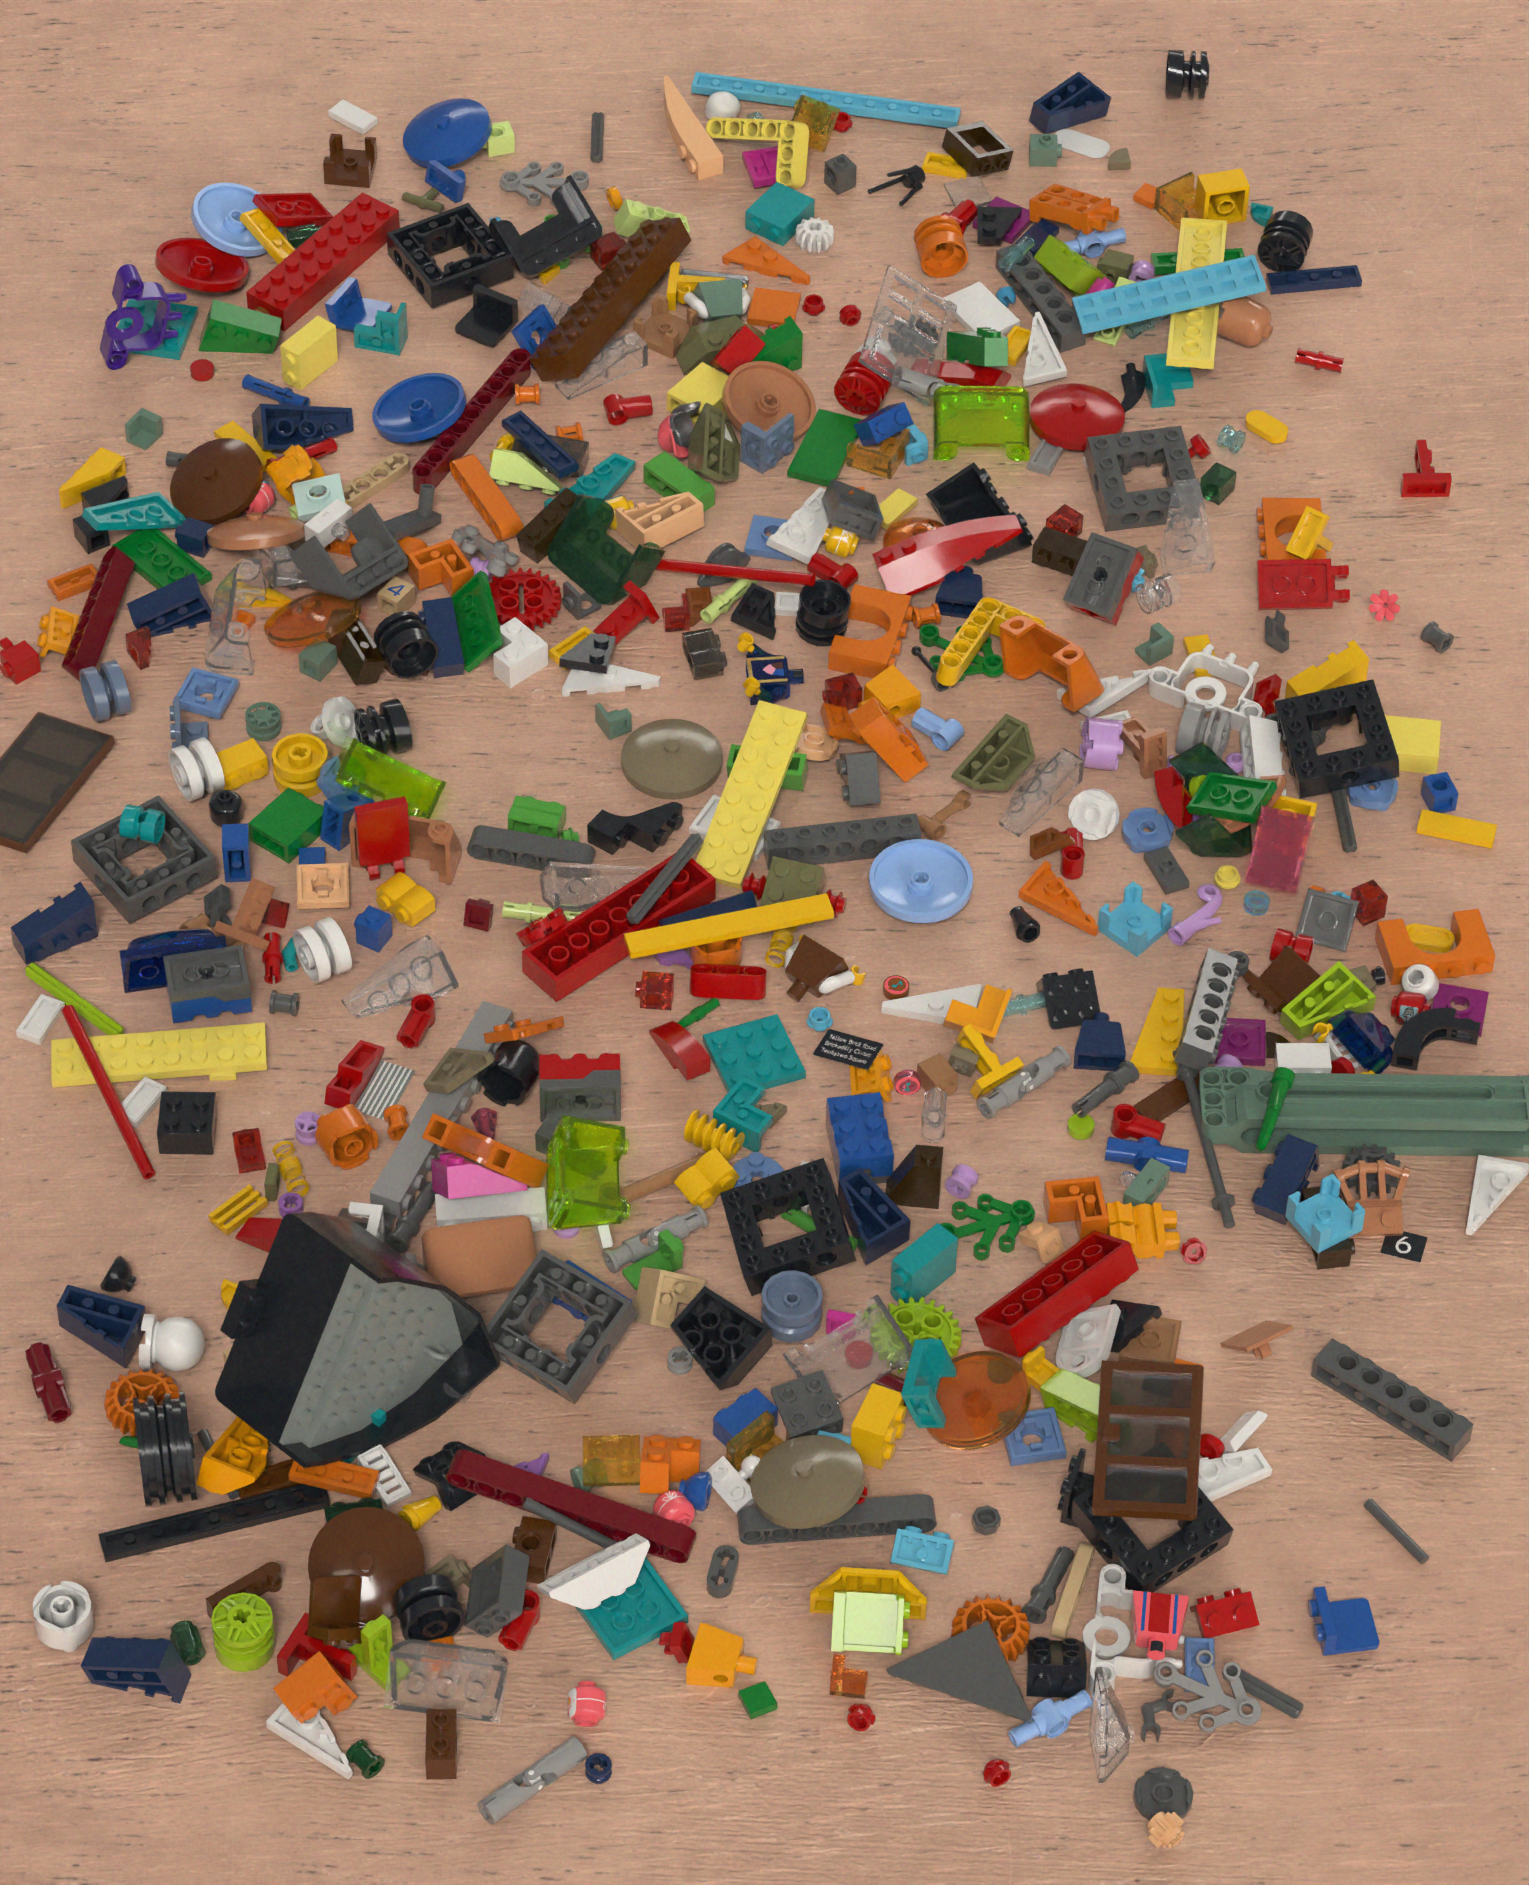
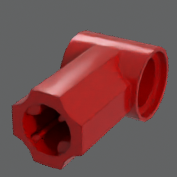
(963, 213)
(620, 409)
(829, 570)
(1073, 856)
(417, 1021)
(1128, 1124)
(517, 1631)

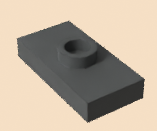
(1166, 870)

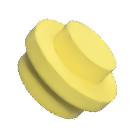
(1227, 877)

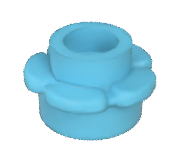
(819, 1019)

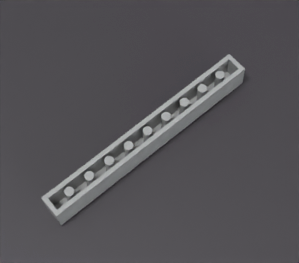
(412, 1158)

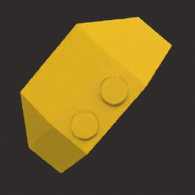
(867, 1581)

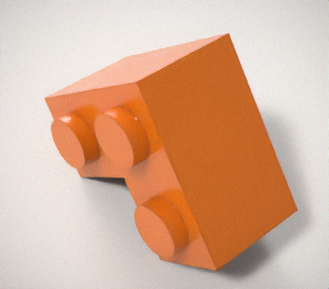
(440, 564)
(1077, 1201)
(667, 1461)
(312, 1687)

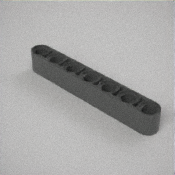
(871, 1518)

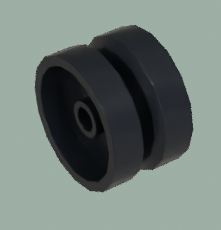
(428, 1608)

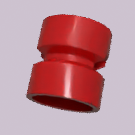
(1301, 944)

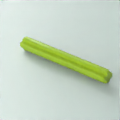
(70, 997)

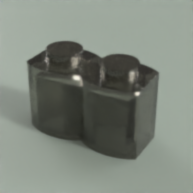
(703, 653)

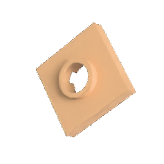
(315, 875)

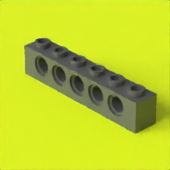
(1041, 295)
(839, 840)
(1207, 1010)
(1392, 1399)

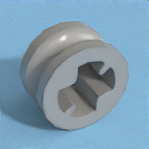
(678, 1354)

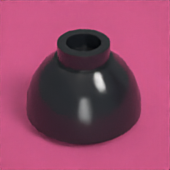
(118, 1276)

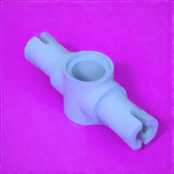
(1095, 242)
(1050, 1718)

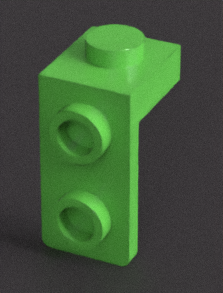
(668, 1258)

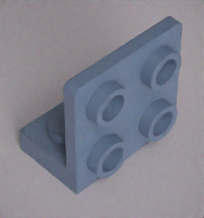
(764, 449)
(185, 732)

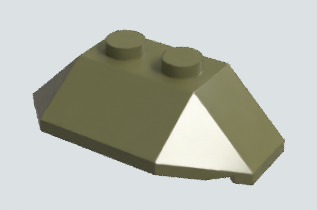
(706, 340)
(714, 446)
(998, 757)

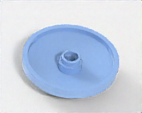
(217, 216)
(920, 881)

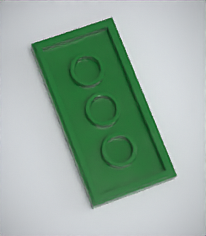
(824, 448)
(160, 559)
(476, 620)

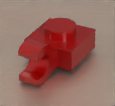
(1267, 692)

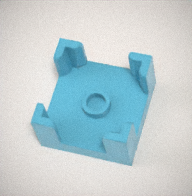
(1133, 922)
(1324, 1217)

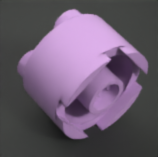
(1101, 743)

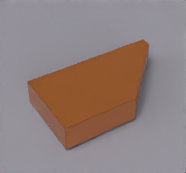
(697, 600)
(1048, 842)

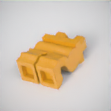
(1143, 1228)

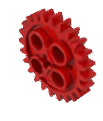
(541, 597)

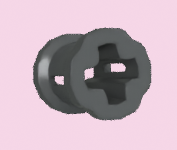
(1437, 637)
(284, 1003)

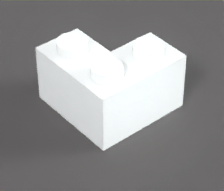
(520, 653)

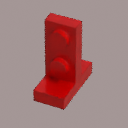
(1425, 480)
(628, 614)
(303, 1647)

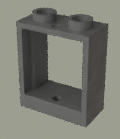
(843, 507)
(496, 1591)

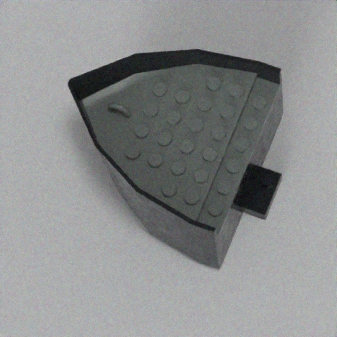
(339, 1334)

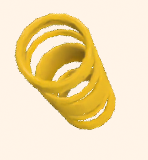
(782, 947)
(290, 1174)

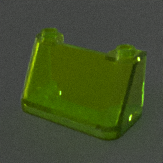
(981, 419)
(585, 1174)

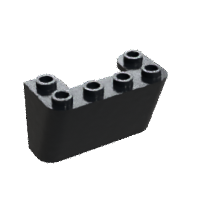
(971, 497)

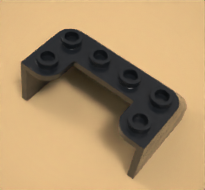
(554, 239)

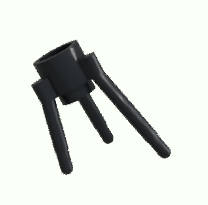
(911, 177)

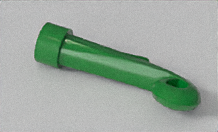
(1281, 1082)

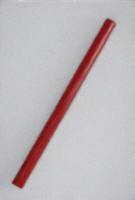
(736, 572)
(108, 1092)

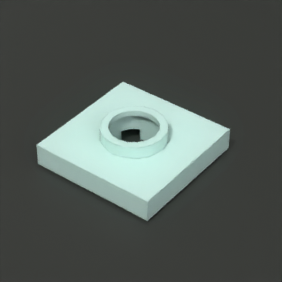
(310, 506)

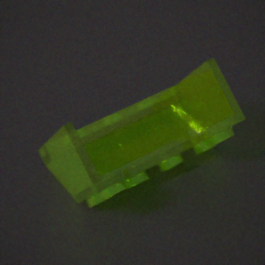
(386, 778)

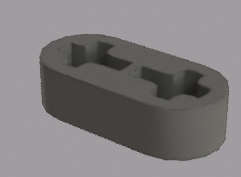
(717, 1570)

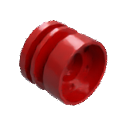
(860, 388)

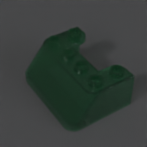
(595, 558)

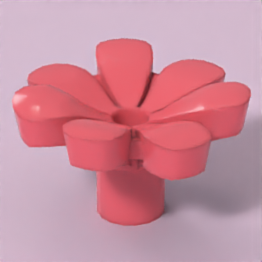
(1384, 605)

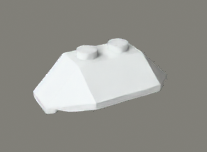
(599, 1575)

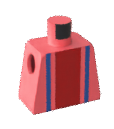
(1158, 1621)

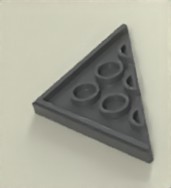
(968, 1669)

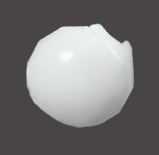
(722, 105)

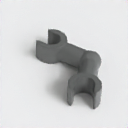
(1148, 1711)

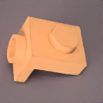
(1044, 1239)

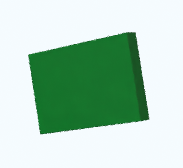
(1231, 797)

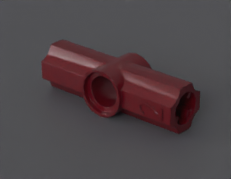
(48, 1382)

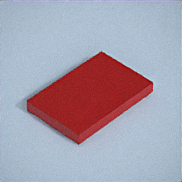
(292, 209)

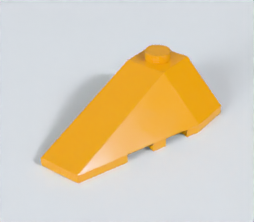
(233, 1459)

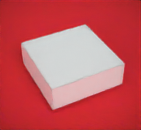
(786, 604)

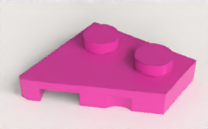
(761, 166)

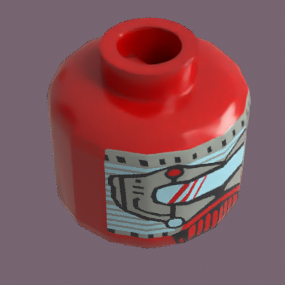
(1408, 1005)

